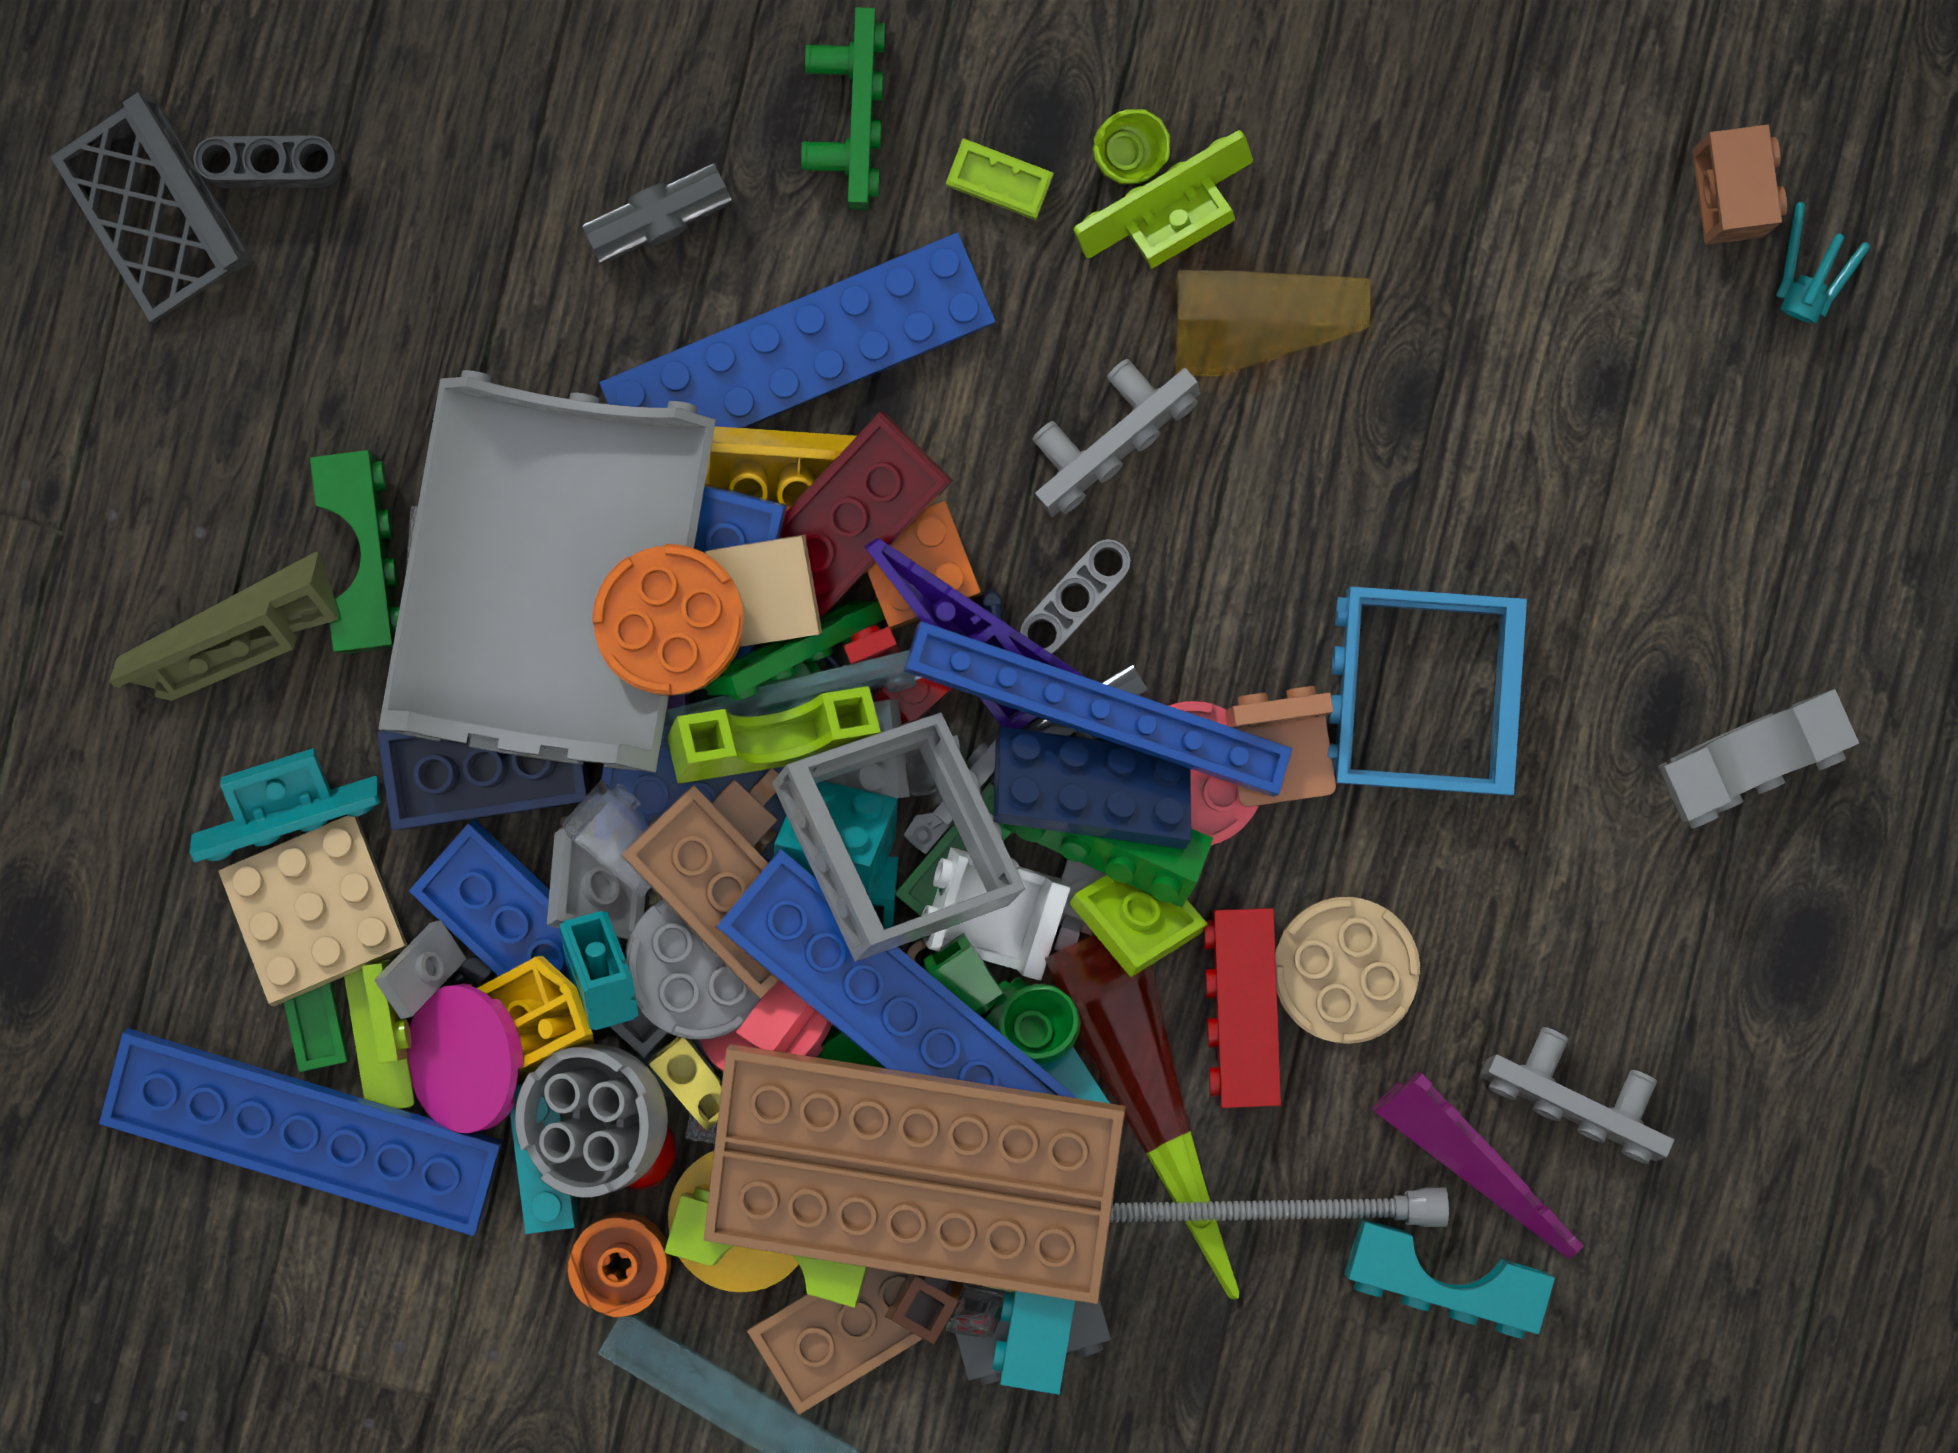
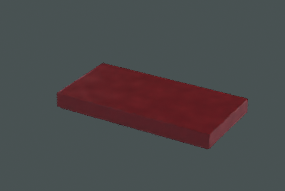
(863, 495)

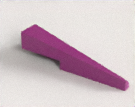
(1441, 1131)

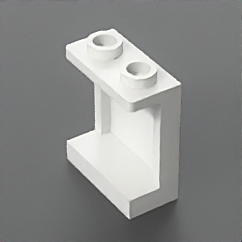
(1010, 936)

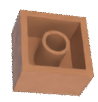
(1738, 184)

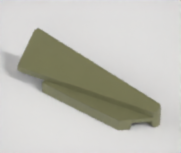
(232, 633)

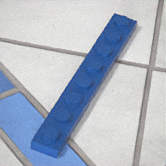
(1097, 709)

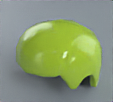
(1131, 146)

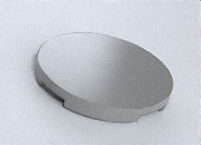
(681, 980)

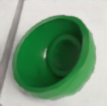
(1041, 1022)

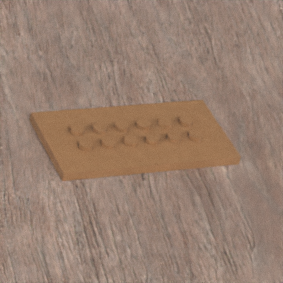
(914, 1173)

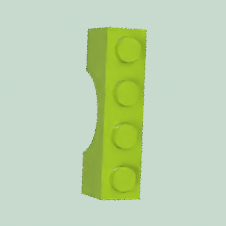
(726, 744)
(823, 1278)

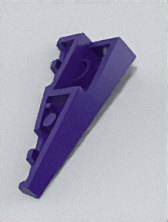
(949, 609)

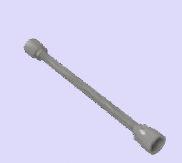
(1419, 1207)

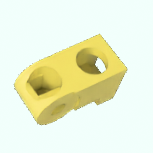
(690, 1079)

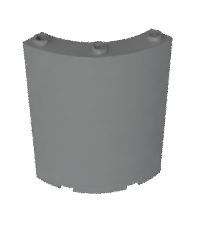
(508, 548)

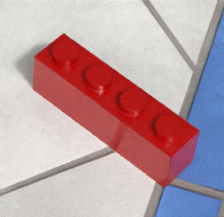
(1244, 1007)

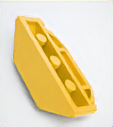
(543, 1010)

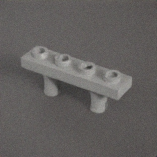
(1103, 459)
(1555, 1101)

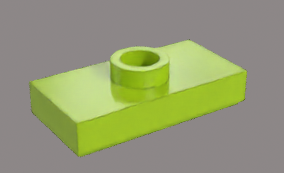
(999, 179)

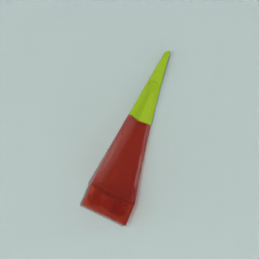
(1131, 1050)

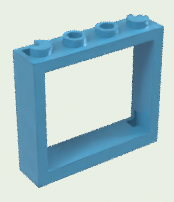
(1506, 699)

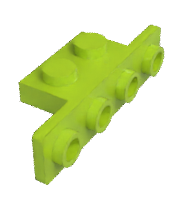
(1171, 209)
(379, 1040)

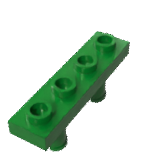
(867, 85)

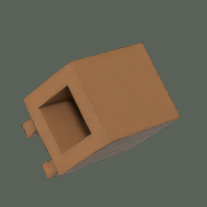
(747, 812)

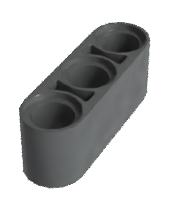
(247, 150)

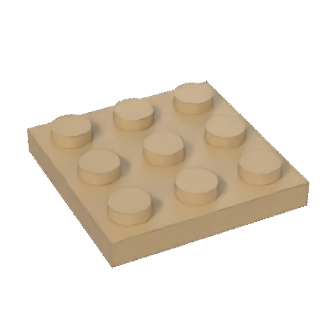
(313, 909)

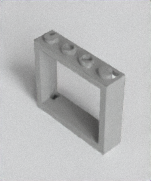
(831, 860)

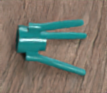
(1806, 297)

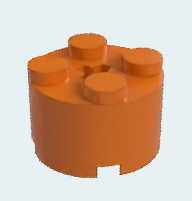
(608, 1289)

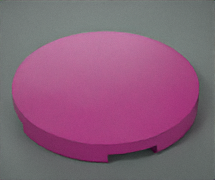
(464, 1058)

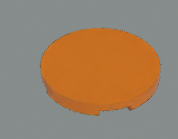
(668, 620)

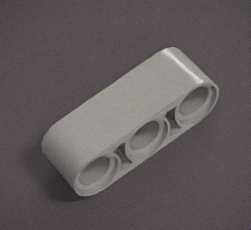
(1086, 577)

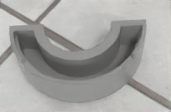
(1757, 755)

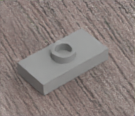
(420, 969)

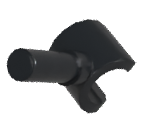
(473, 970)

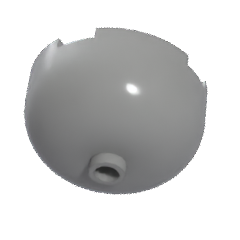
(609, 1121)

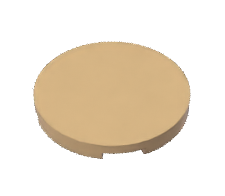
(1346, 970)

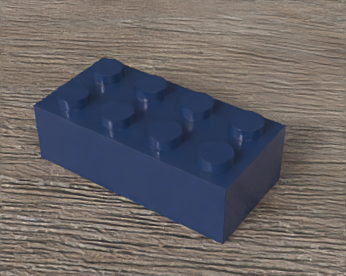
(456, 783)

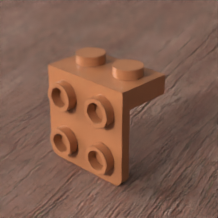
(1296, 724)

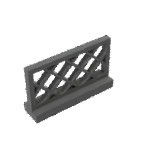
(187, 186)

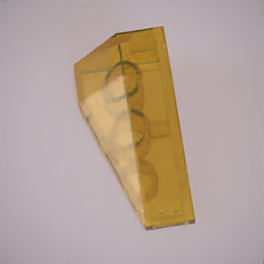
(1255, 317)

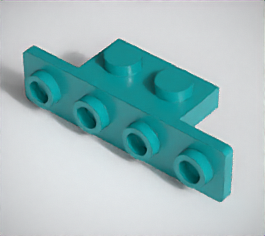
(280, 800)

